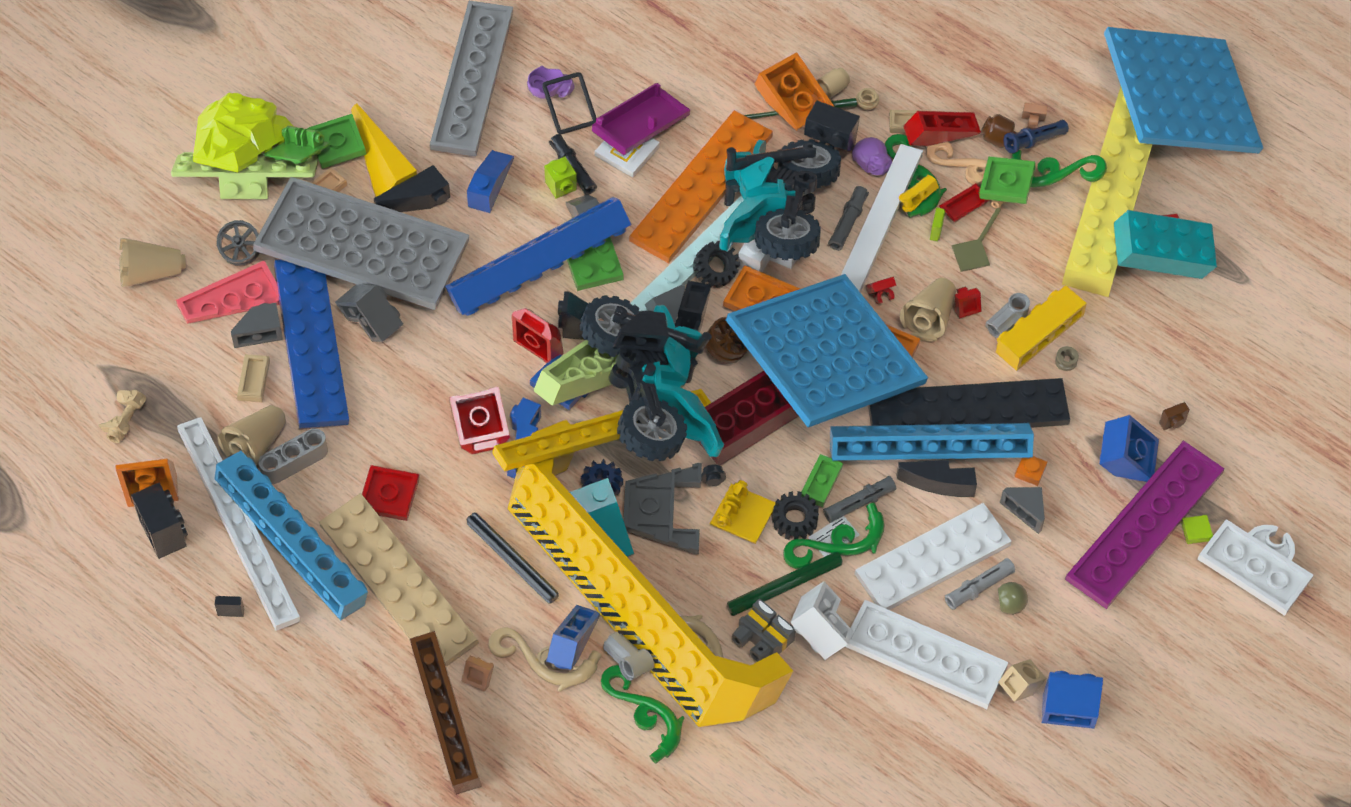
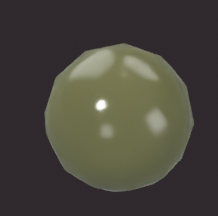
(1012, 598)

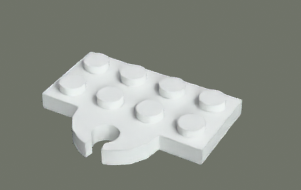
(1257, 563)

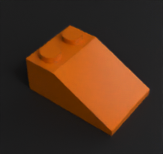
(791, 90)
(141, 475)

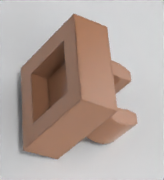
(1034, 113)
(477, 673)

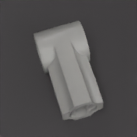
(1007, 316)
(630, 659)

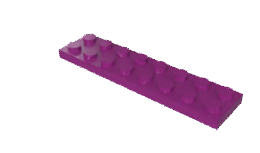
(1144, 524)

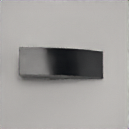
(693, 305)
(938, 478)

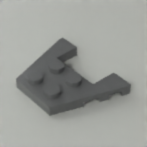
(651, 507)

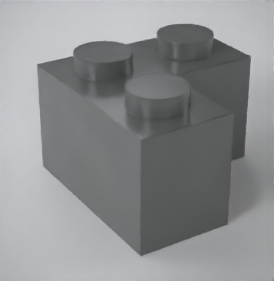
(371, 309)

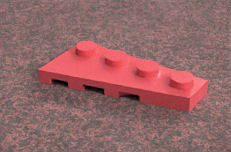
(231, 295)

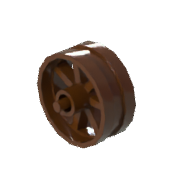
(728, 341)

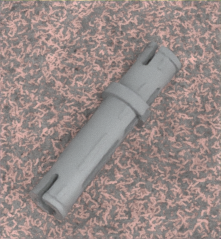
(971, 588)

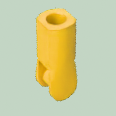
(920, 191)

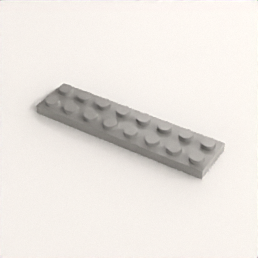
(471, 78)

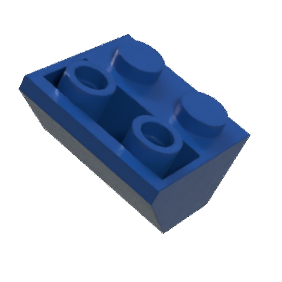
(1072, 699)

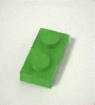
(822, 479)

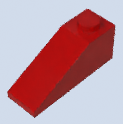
(937, 127)

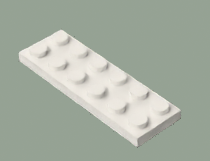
(933, 557)
(926, 654)

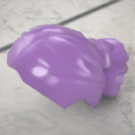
(542, 74)
(872, 156)

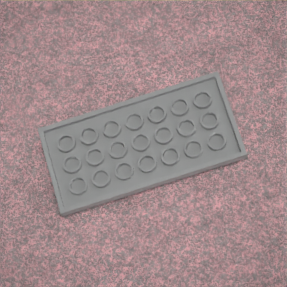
(361, 242)

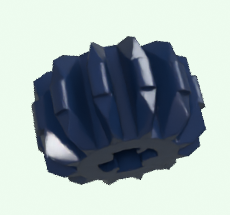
(602, 471)

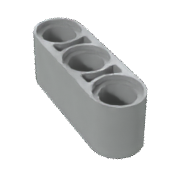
(301, 446)

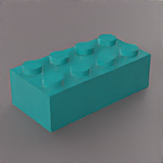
(1165, 244)

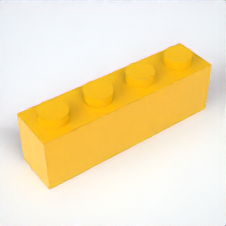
(1040, 327)

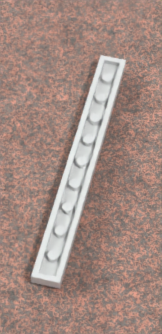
(240, 528)

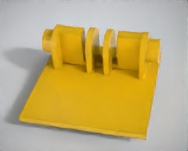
(743, 512)

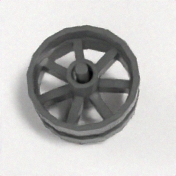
(238, 242)

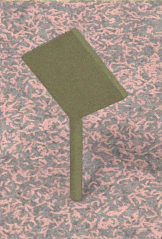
(972, 253)

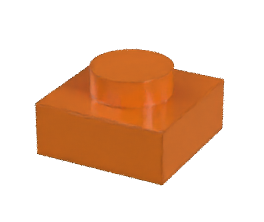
(1031, 470)

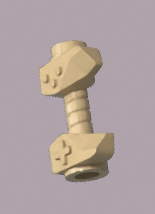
(119, 426)

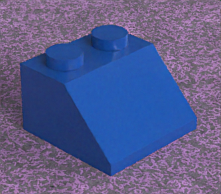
(1129, 449)

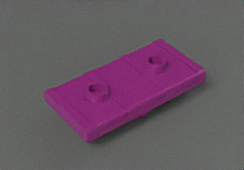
(639, 119)

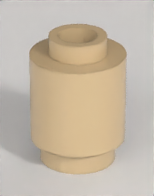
(834, 81)

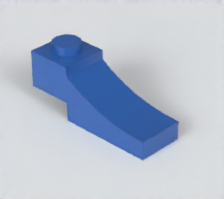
(524, 421)

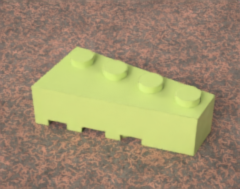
(575, 374)

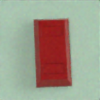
(963, 203)

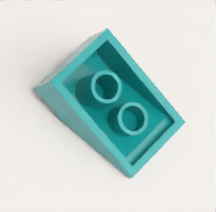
(602, 506)

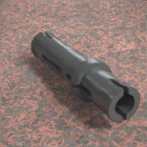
(852, 210)
(868, 495)

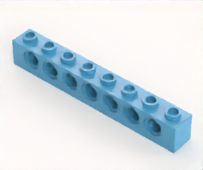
(931, 441)
(278, 531)

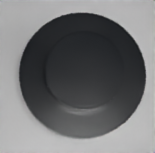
(713, 475)

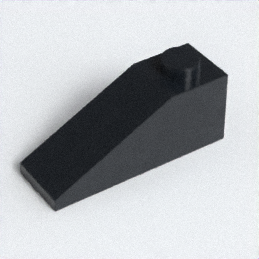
(416, 193)

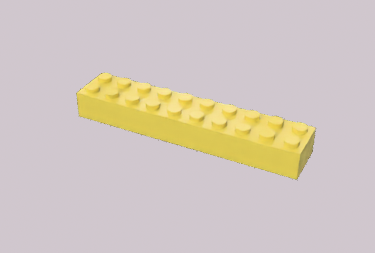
(1093, 253)

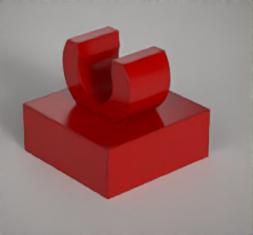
(880, 287)
(967, 302)

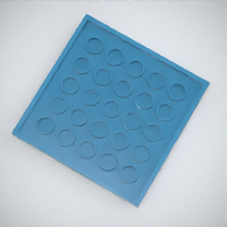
(1182, 90)
(826, 350)

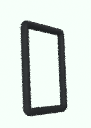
(589, 103)

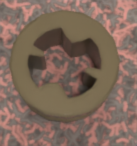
(1064, 365)

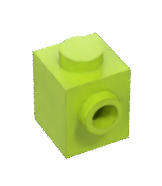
(560, 177)

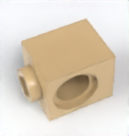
(1022, 680)

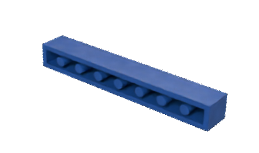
(538, 255)

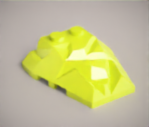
(237, 131)

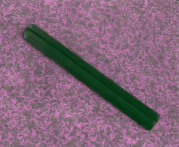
(785, 583)

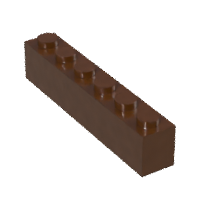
(445, 713)

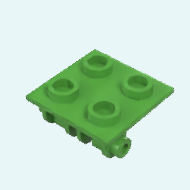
(298, 145)

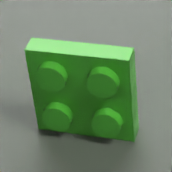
(343, 140)
(1007, 180)
(596, 267)

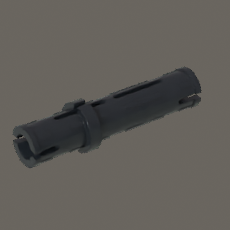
(582, 177)

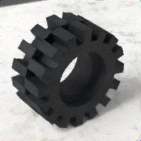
(709, 275)
(799, 503)

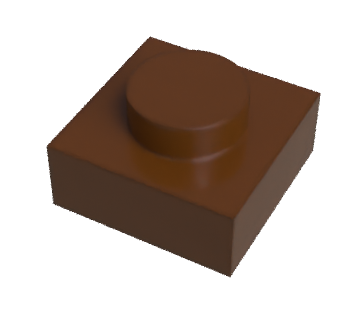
(1174, 416)

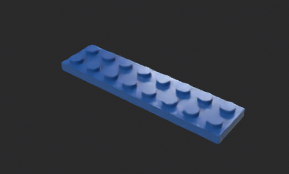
(311, 346)

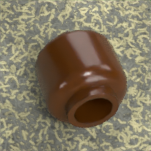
(996, 128)

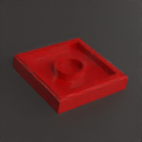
(390, 491)

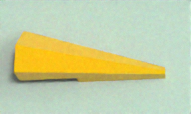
(383, 159)

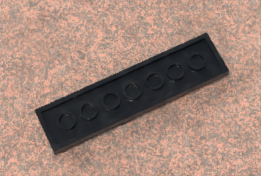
(1027, 401)

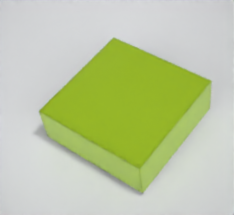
(937, 224)
(1197, 529)

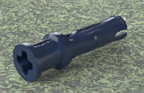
(1028, 137)

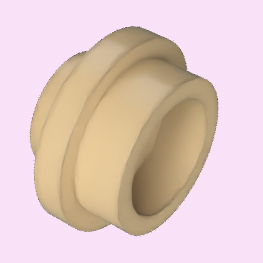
(867, 94)

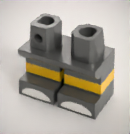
(764, 630)

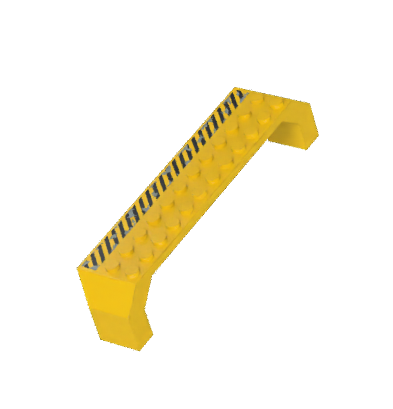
(703, 684)

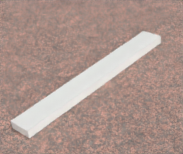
(881, 215)

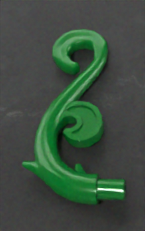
(1057, 174)
(933, 199)
(843, 531)
(646, 705)

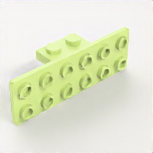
(251, 181)

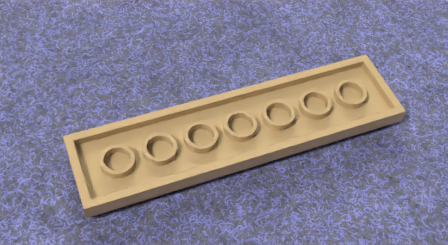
(396, 577)

